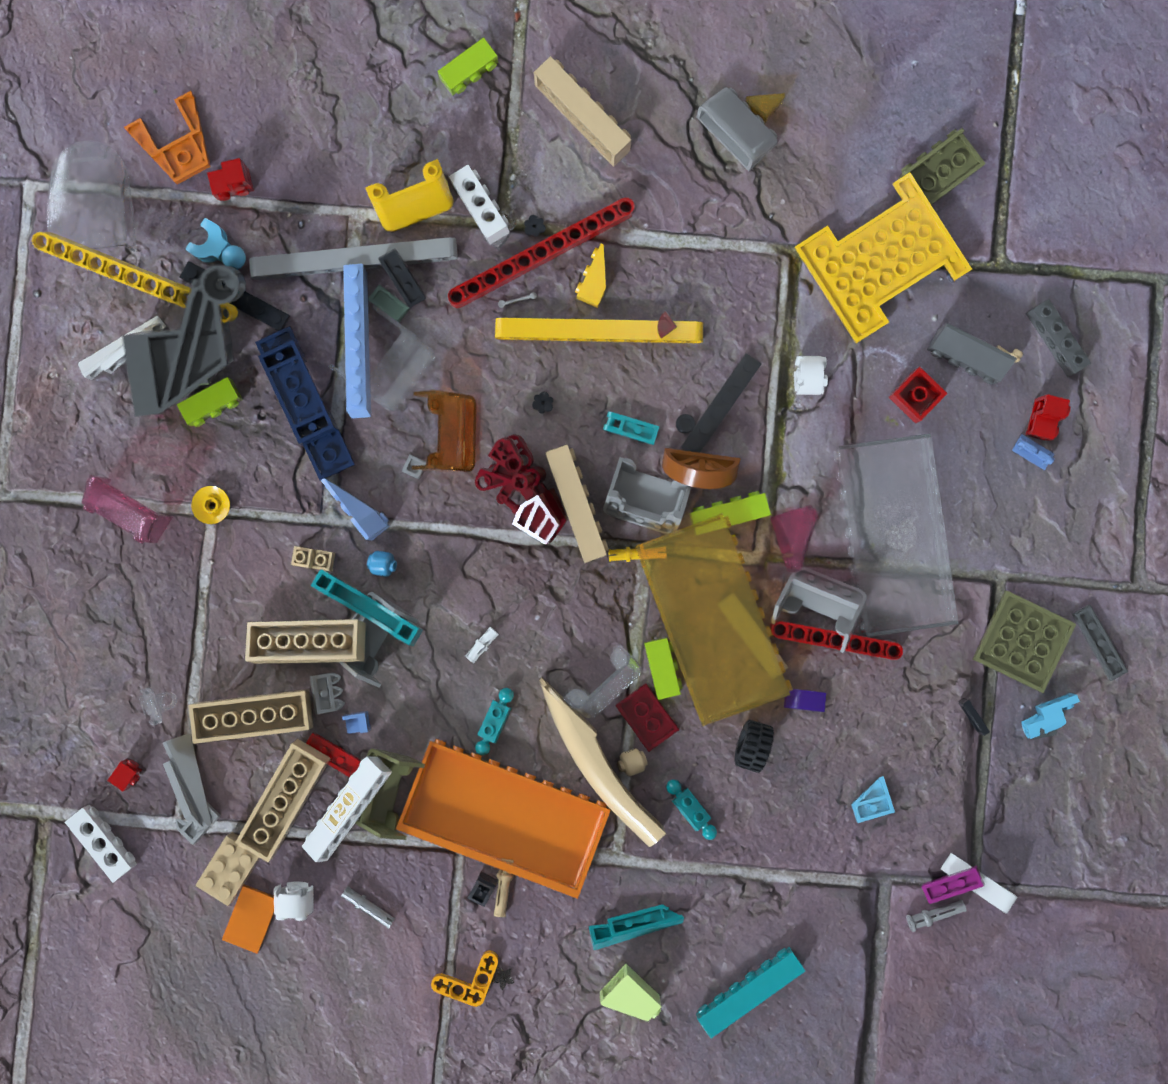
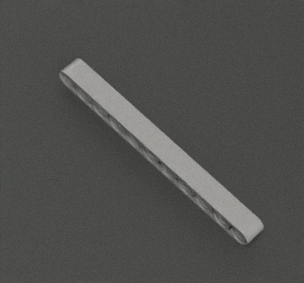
(333, 260)

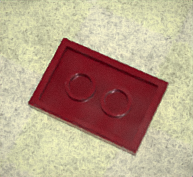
(647, 717)

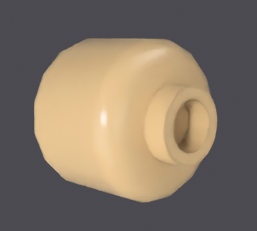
(632, 762)

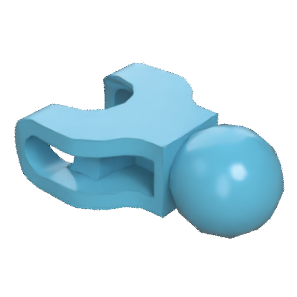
(217, 247)

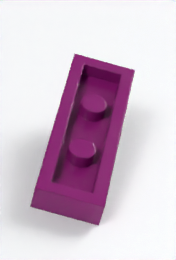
(953, 885)

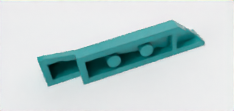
(633, 925)

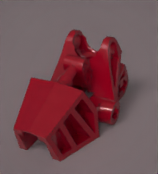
(542, 513)

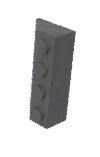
(971, 354)

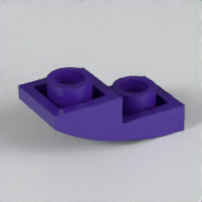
(805, 700)

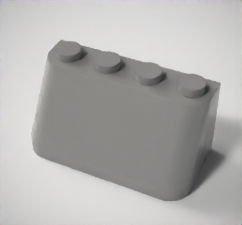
(737, 127)

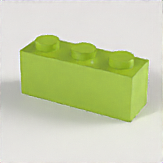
(468, 67)
(210, 402)
(663, 668)

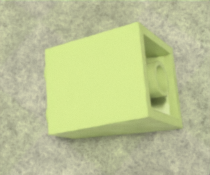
(631, 995)

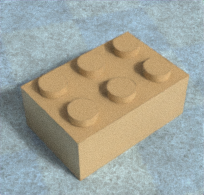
(227, 870)

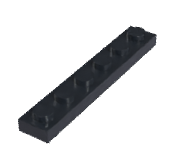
(247, 303)
(721, 404)

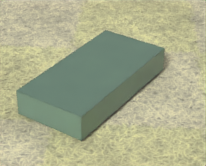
(388, 303)

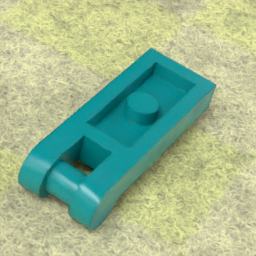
(631, 428)

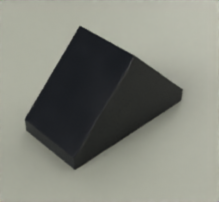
(482, 889)

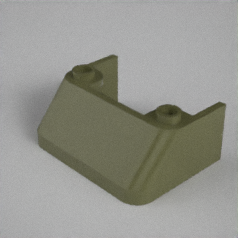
(379, 815)

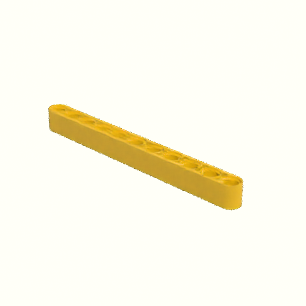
(126, 272)
(595, 330)

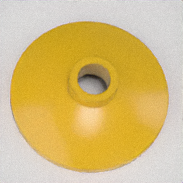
(201, 505)

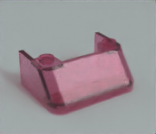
(123, 510)

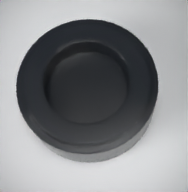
(685, 423)

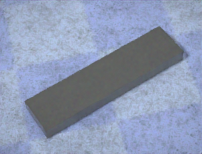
(1099, 642)

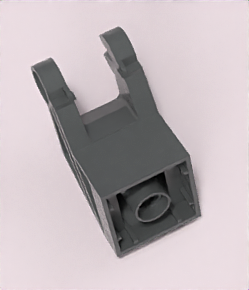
(174, 362)

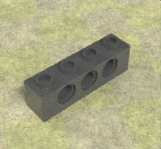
(1058, 338)

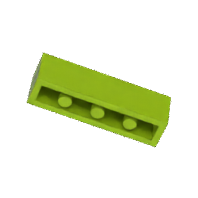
(737, 510)

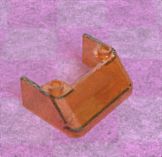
(455, 432)

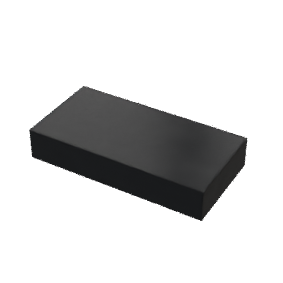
(973, 716)

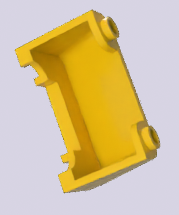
(414, 202)

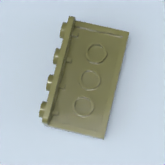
(944, 166)

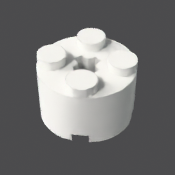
(810, 376)
(293, 901)

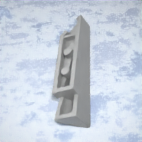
(186, 781)

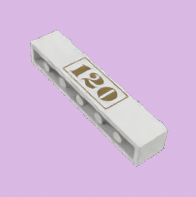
(346, 808)

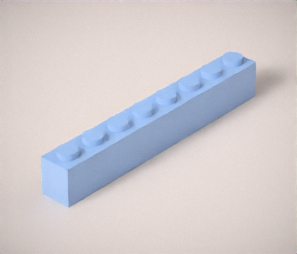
(357, 341)

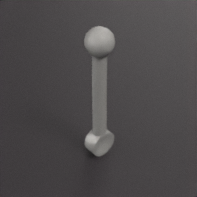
(502, 303)

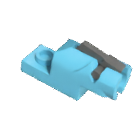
(1049, 717)

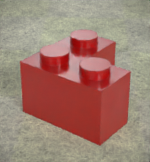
(230, 180)
(1045, 417)

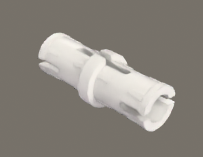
(481, 645)

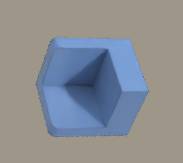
(357, 722)

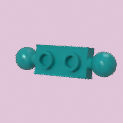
(494, 721)
(691, 809)

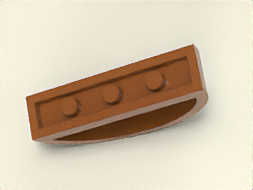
(700, 469)

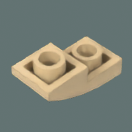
(313, 558)

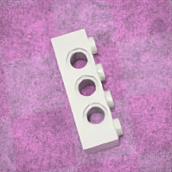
(461, 182)
(91, 841)

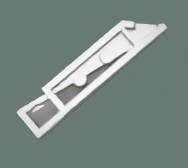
(113, 355)

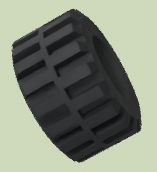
(754, 746)

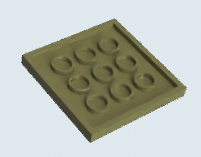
(1024, 641)

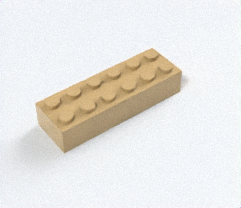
(582, 111)
(576, 503)
(305, 641)
(251, 716)
(282, 800)

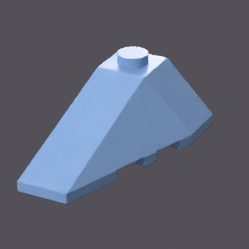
(365, 518)

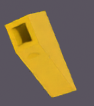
(594, 284)

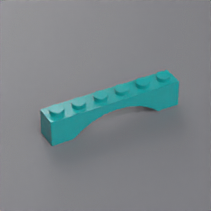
(367, 607)

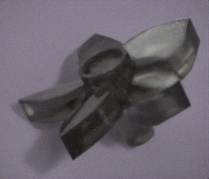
(503, 977)

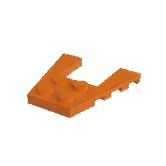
(183, 156)

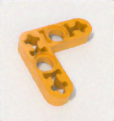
(476, 986)

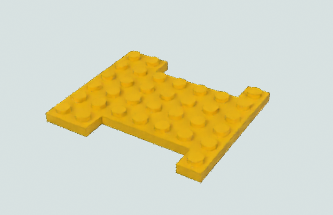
(881, 259)

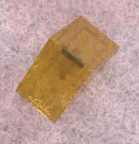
(765, 104)

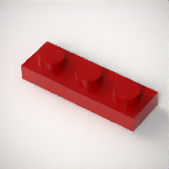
(340, 759)

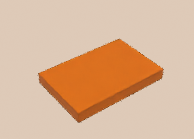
(250, 919)

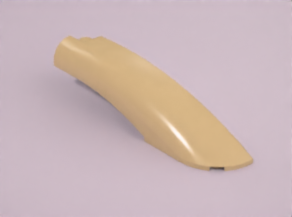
(586, 752)

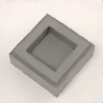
(413, 461)

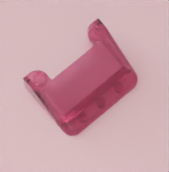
(794, 535)

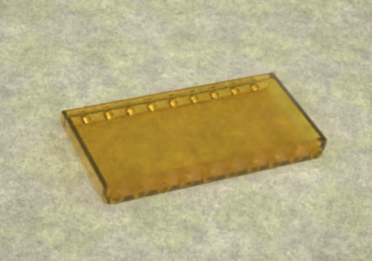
(713, 619)

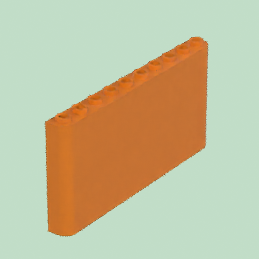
(504, 815)

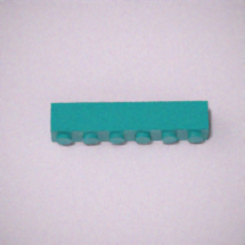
(749, 992)

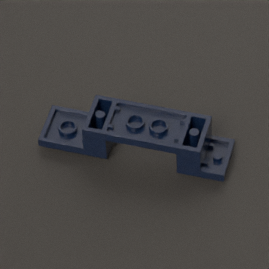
(302, 403)

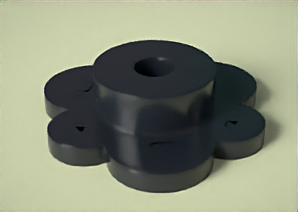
(538, 222)
(544, 396)

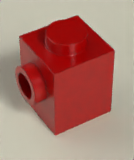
(125, 775)

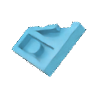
(873, 802)

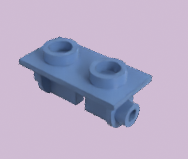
(1033, 452)

